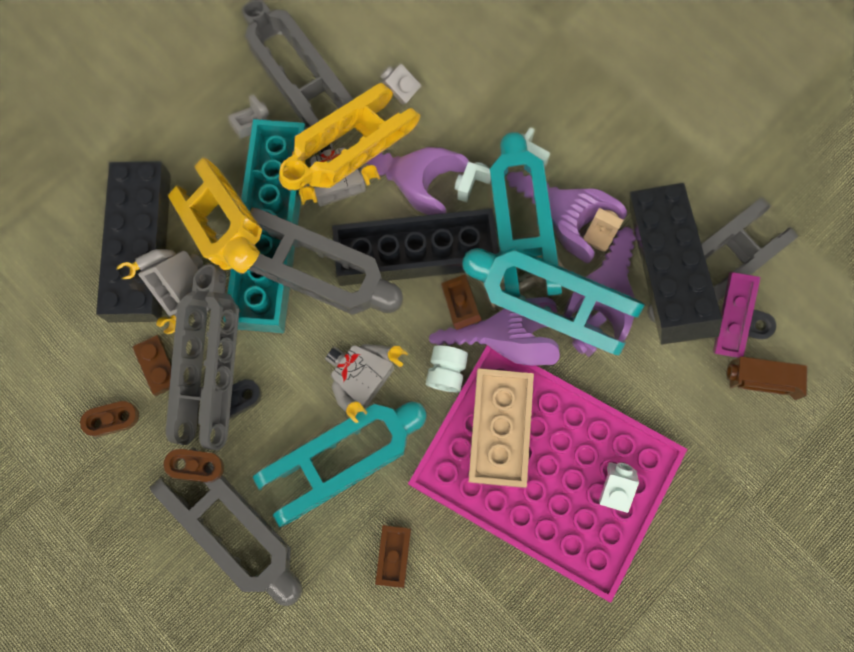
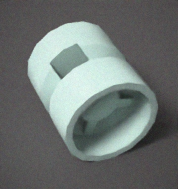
(447, 367)

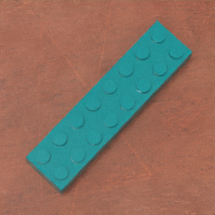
(260, 299)

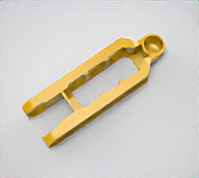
(356, 114)
(237, 246)

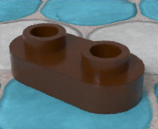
(111, 419)
(195, 465)

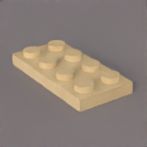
(501, 428)

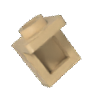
(603, 229)

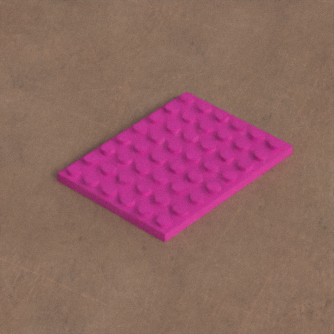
(569, 454)

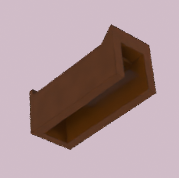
(768, 376)

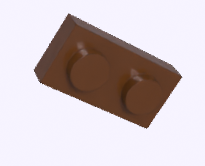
(461, 302)
(154, 364)
(393, 556)

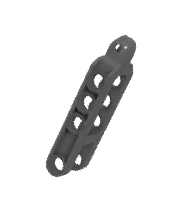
(266, 24)
(742, 245)
(373, 292)
(185, 396)
(275, 579)

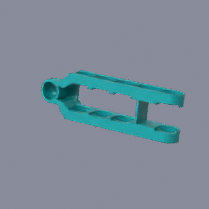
(515, 153)
(491, 268)
(400, 423)

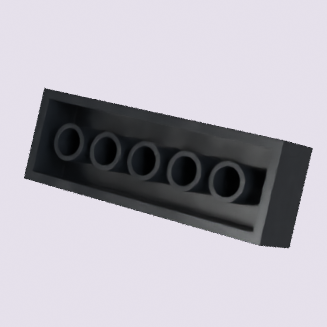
(132, 227)
(416, 244)
(674, 265)

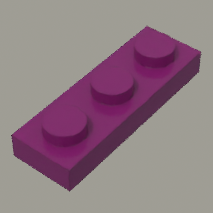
(736, 314)

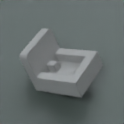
(400, 82)
(242, 120)

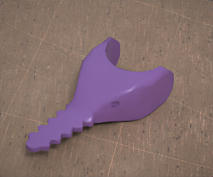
(416, 171)
(571, 211)
(614, 275)
(508, 335)

